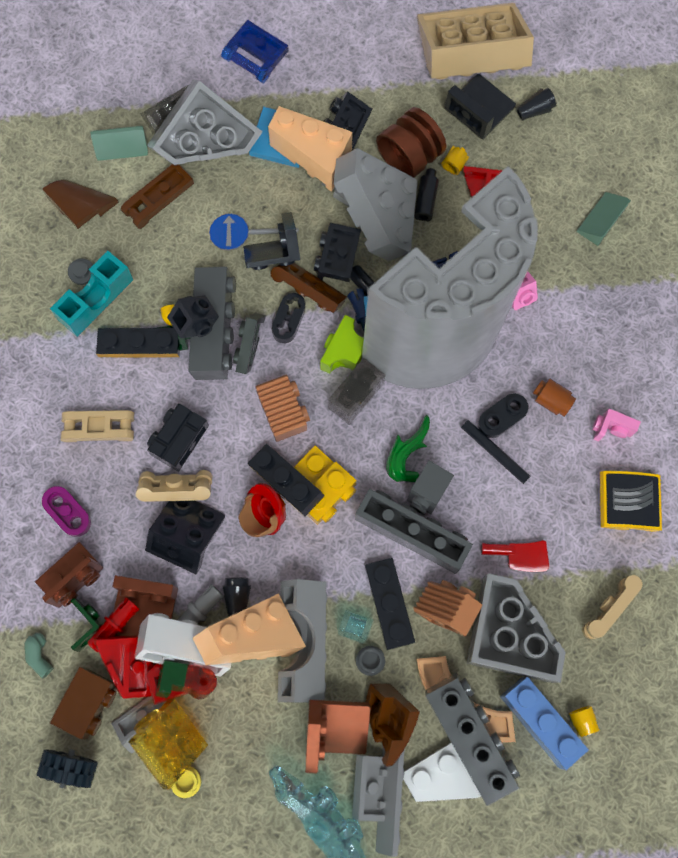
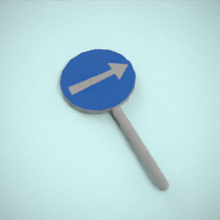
(232, 231)

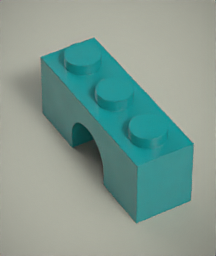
(106, 282)

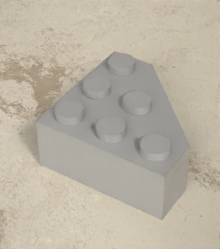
(203, 128)
(378, 201)
(512, 634)

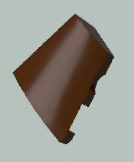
(77, 201)
(391, 720)

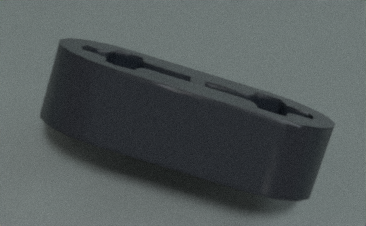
(294, 320)

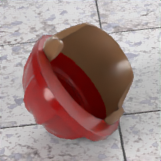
(262, 511)

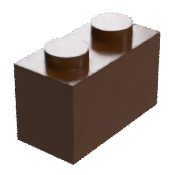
(84, 703)

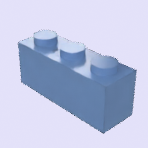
(544, 723)

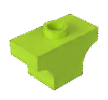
(342, 348)

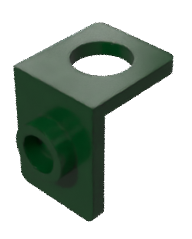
(91, 615)

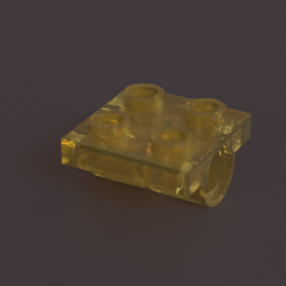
(167, 743)

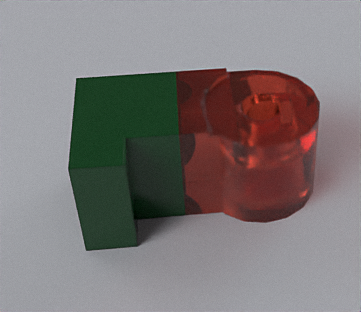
(185, 678)

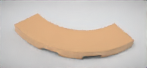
(436, 669)

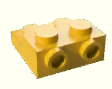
(329, 479)

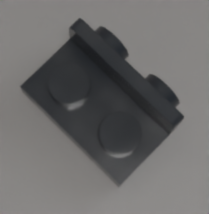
(350, 114)
(338, 253)

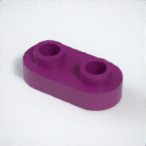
(66, 512)

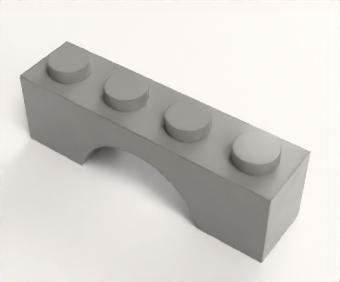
(306, 674)

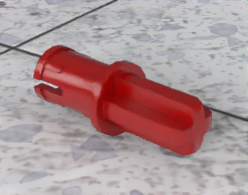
(115, 621)

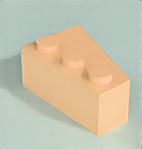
(309, 143)
(251, 634)

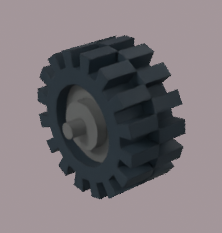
(67, 768)

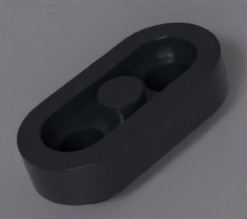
(503, 415)

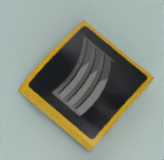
(630, 501)

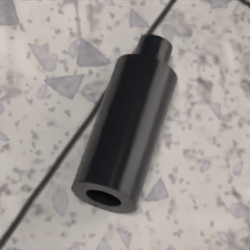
(426, 196)

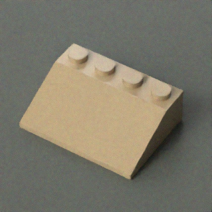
(475, 40)

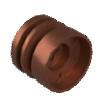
(411, 142)

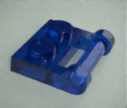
(258, 44)

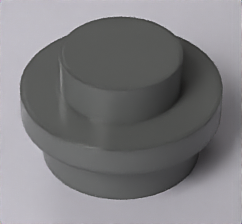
(79, 271)
(370, 660)

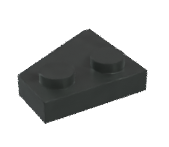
(249, 332)

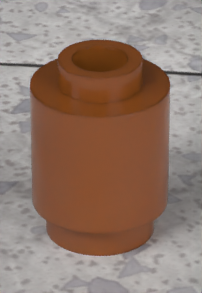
(554, 397)

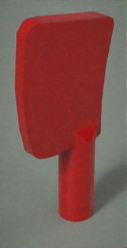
(521, 556)

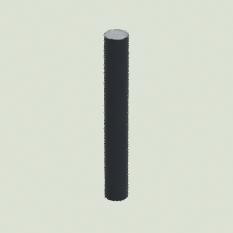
(495, 451)

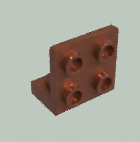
(68, 576)
(147, 596)
(335, 729)

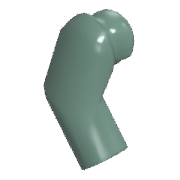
(33, 655)

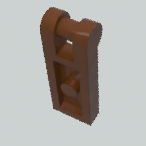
(157, 195)
(309, 286)

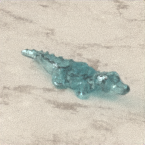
(319, 816)

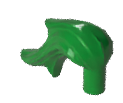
(402, 449)

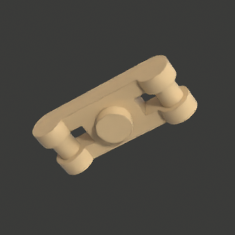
(97, 426)
(174, 487)
(613, 607)

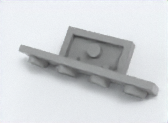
(379, 799)

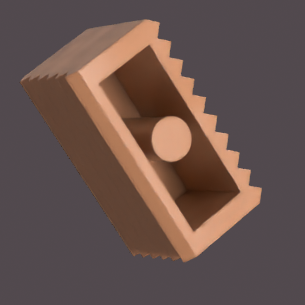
(282, 408)
(448, 606)

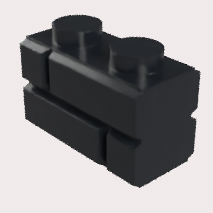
(177, 436)

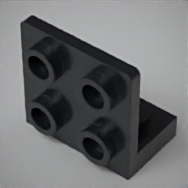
(479, 105)
(275, 252)
(183, 533)

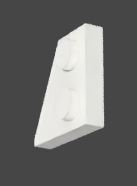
(440, 777)

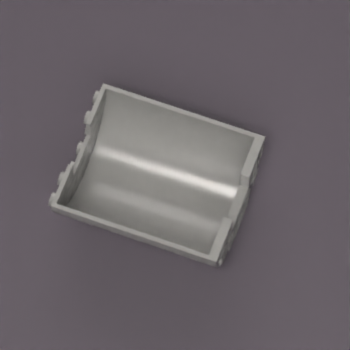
(441, 323)

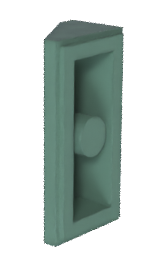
(119, 143)
(603, 217)

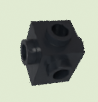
(193, 316)

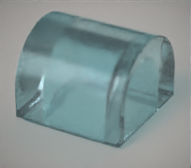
(355, 626)

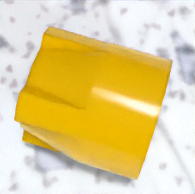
(455, 160)
(584, 721)

